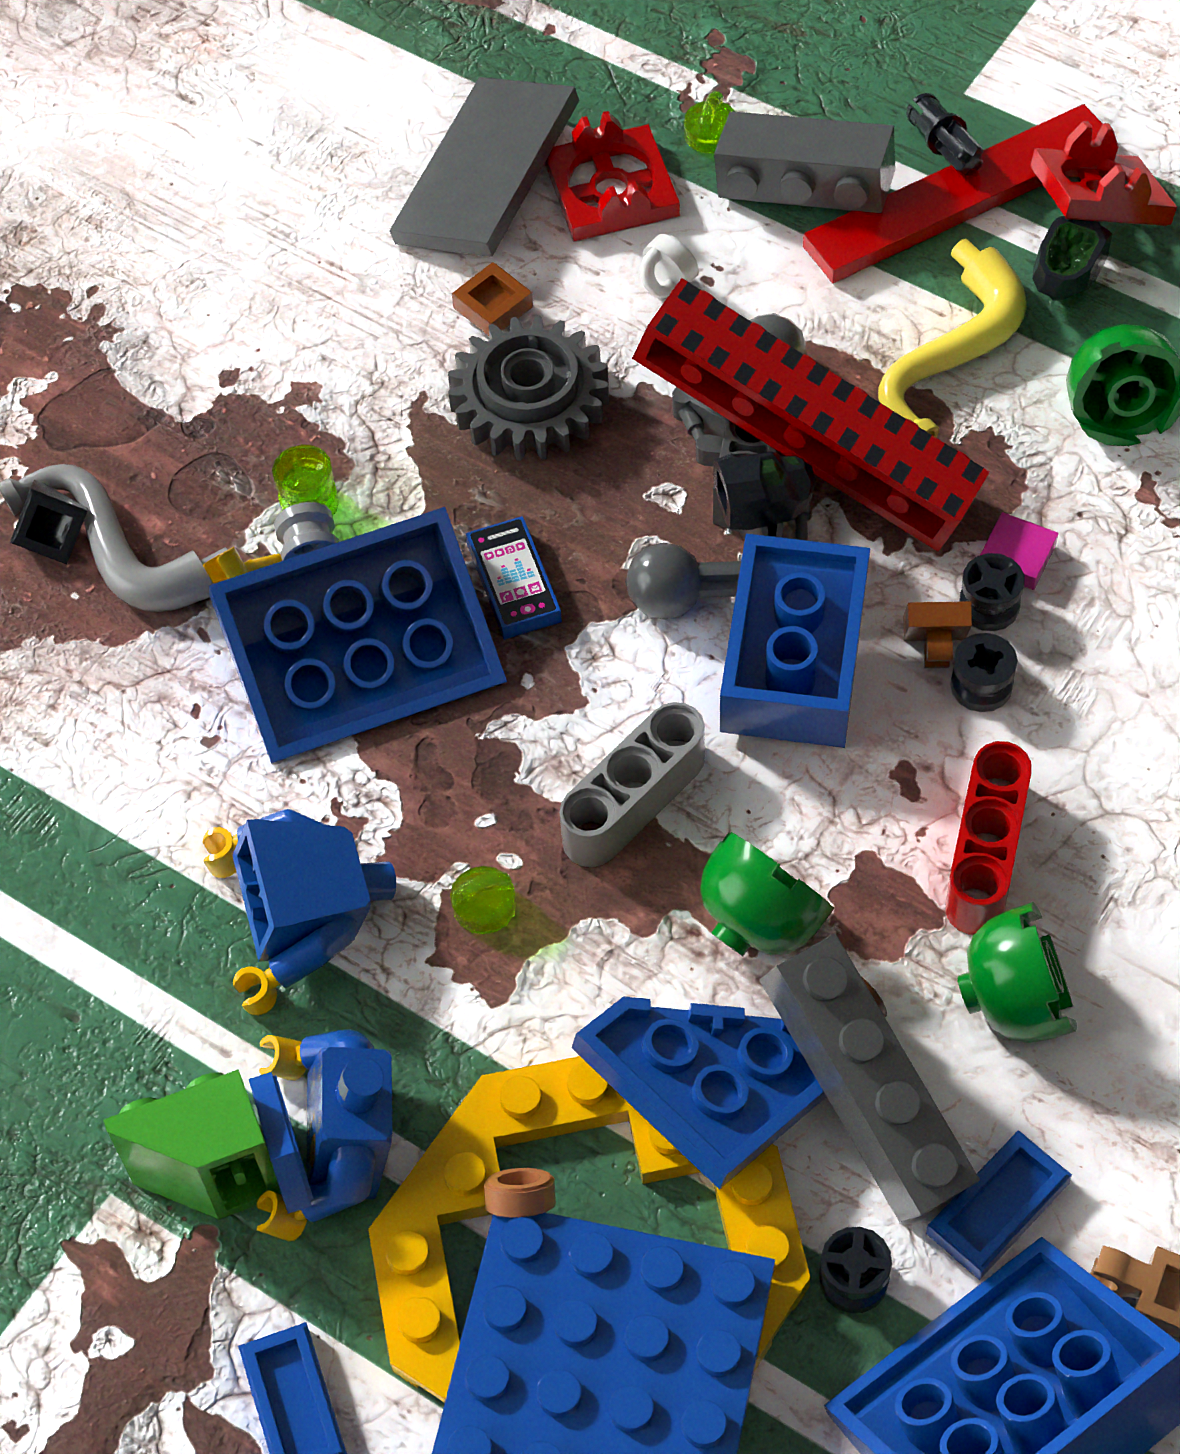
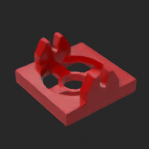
(1106, 172)
(614, 212)

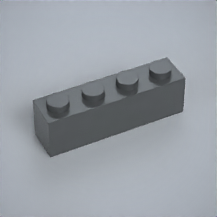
(868, 1079)

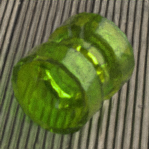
(305, 475)

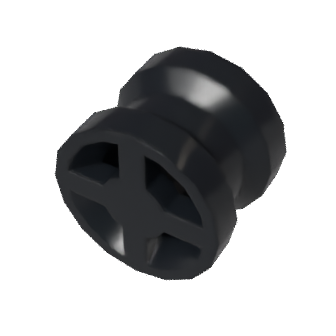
(998, 578)
(975, 686)
(858, 1254)

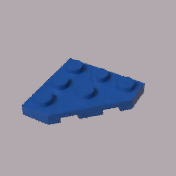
(703, 1077)

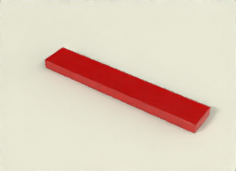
(939, 200)

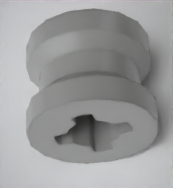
(304, 529)

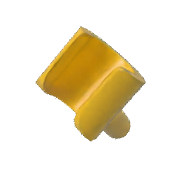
(231, 565)

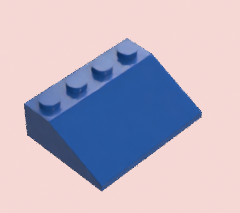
(357, 634)
(1021, 1367)

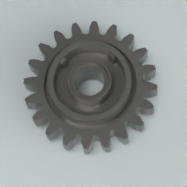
(528, 388)

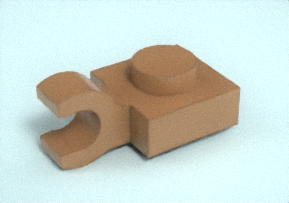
(1152, 1284)

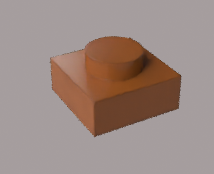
(492, 298)

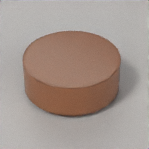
(519, 1192)

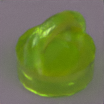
(706, 122)
(483, 899)

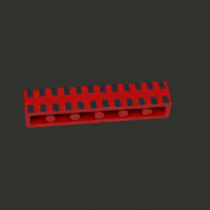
(810, 414)

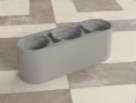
(628, 810)

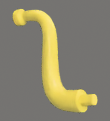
(1004, 309)

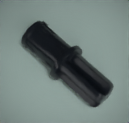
(945, 133)

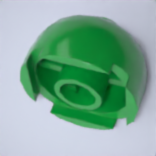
(1124, 384)
(758, 901)
(1017, 978)

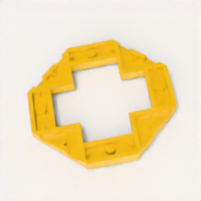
(450, 1188)

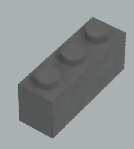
(805, 161)

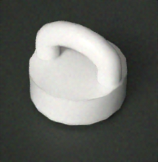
(669, 262)

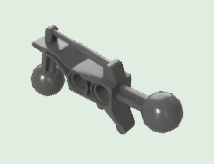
(665, 576)

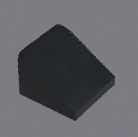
(49, 523)

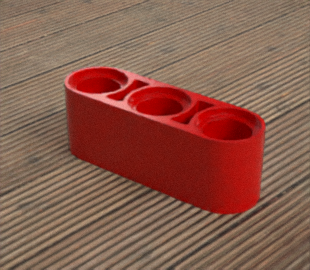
(992, 811)

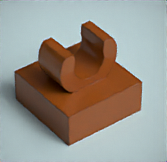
(938, 626)

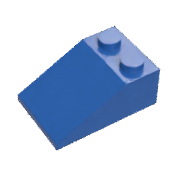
(794, 640)

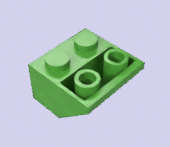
(197, 1146)

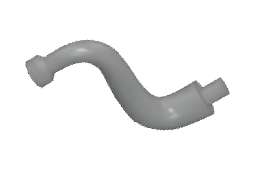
(140, 586)

